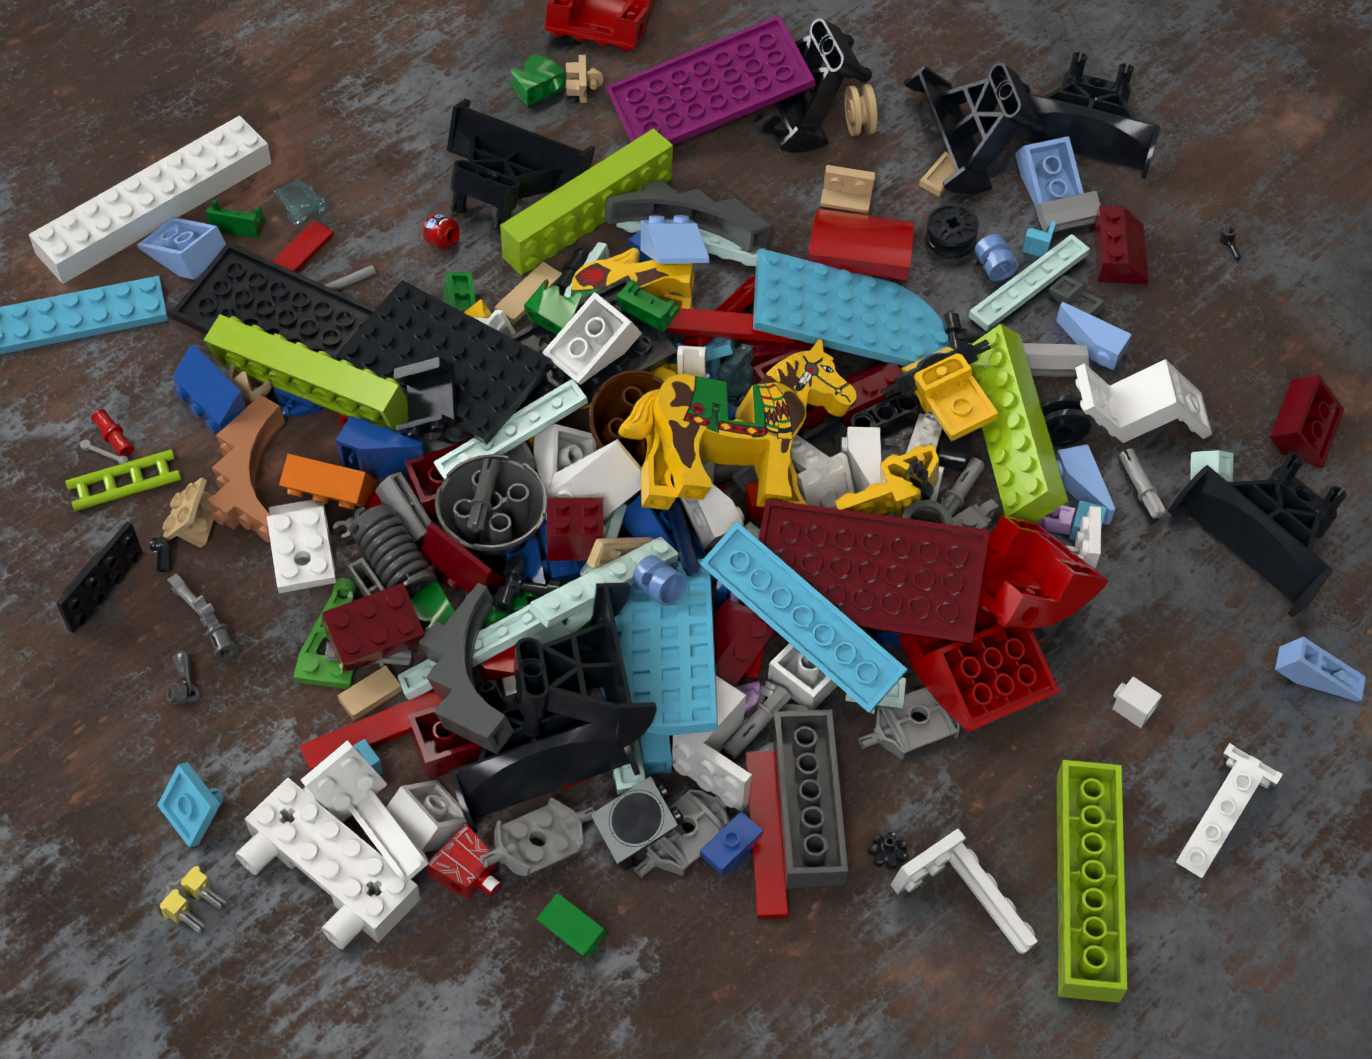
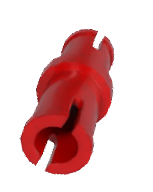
(112, 432)

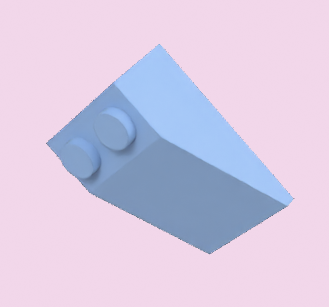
(1049, 170)
(672, 240)
(184, 246)

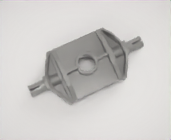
(901, 733)
(553, 824)
(677, 851)

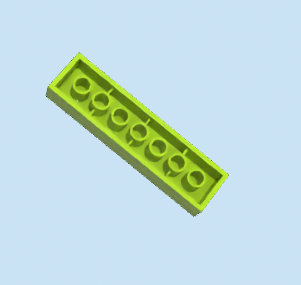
(581, 203)
(307, 373)
(1019, 439)
(1091, 882)

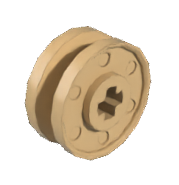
(860, 110)

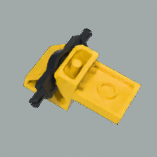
(948, 389)
(902, 483)

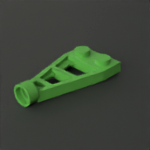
(312, 667)

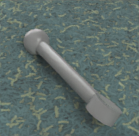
(86, 446)

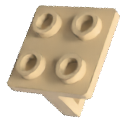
(847, 189)
(190, 515)

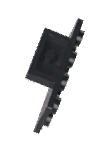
(99, 577)

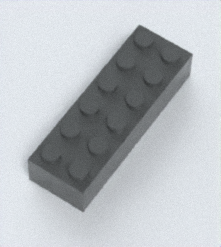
(809, 799)

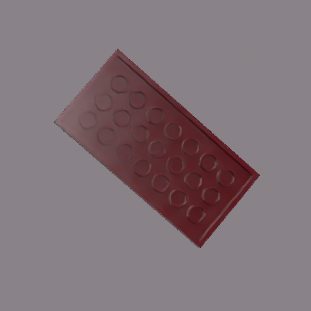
(884, 568)

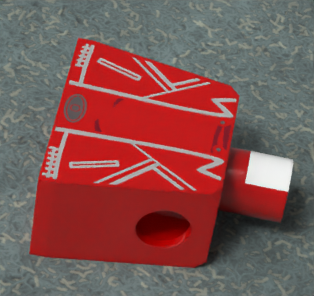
(460, 868)

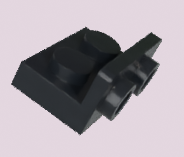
(827, 435)

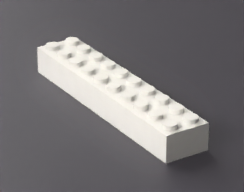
(150, 199)

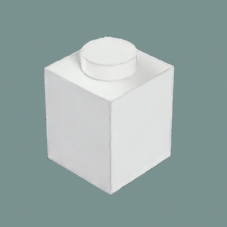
(1136, 701)

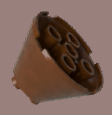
(613, 406)

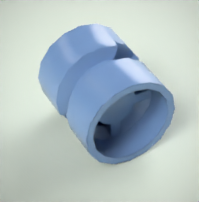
(996, 257)
(659, 580)

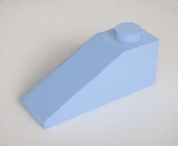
(1104, 341)
(1083, 478)
(1316, 668)

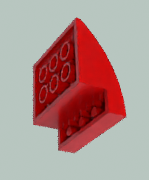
(862, 243)
(983, 679)

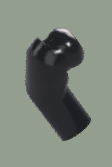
(164, 551)

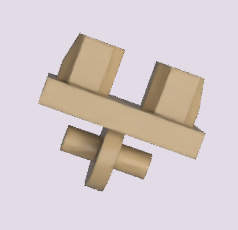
(591, 78)

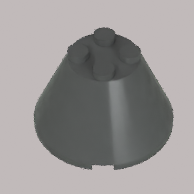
(516, 503)

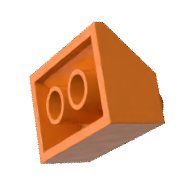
(326, 482)

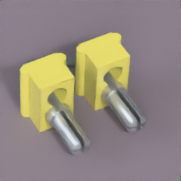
(177, 907)

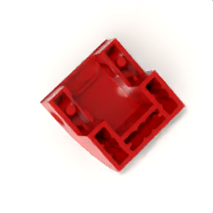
(602, 21)
(1034, 576)

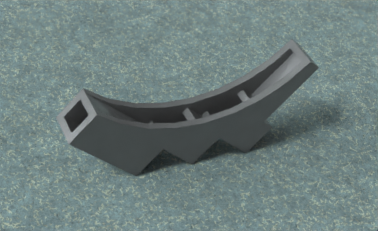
(724, 218)
(452, 677)

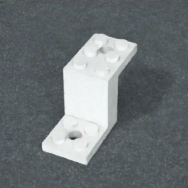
(1142, 401)
(301, 546)
(700, 755)

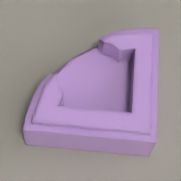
(752, 694)

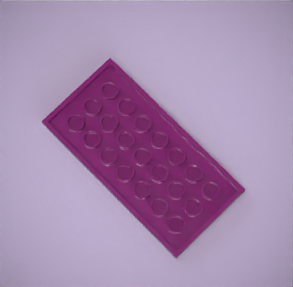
(712, 83)

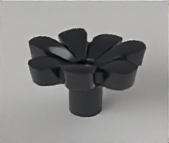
(888, 850)

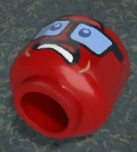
(440, 231)

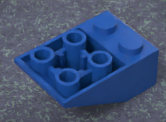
(375, 448)

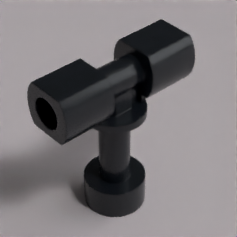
(956, 335)
(517, 585)

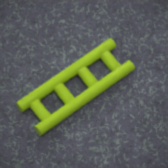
(108, 474)

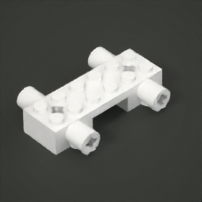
(307, 836)

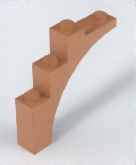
(242, 446)

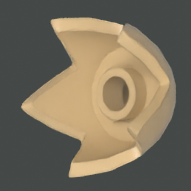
(246, 386)

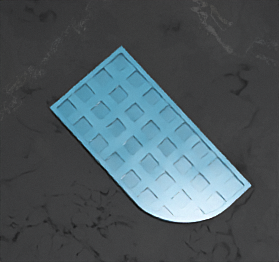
(843, 310)
(672, 655)

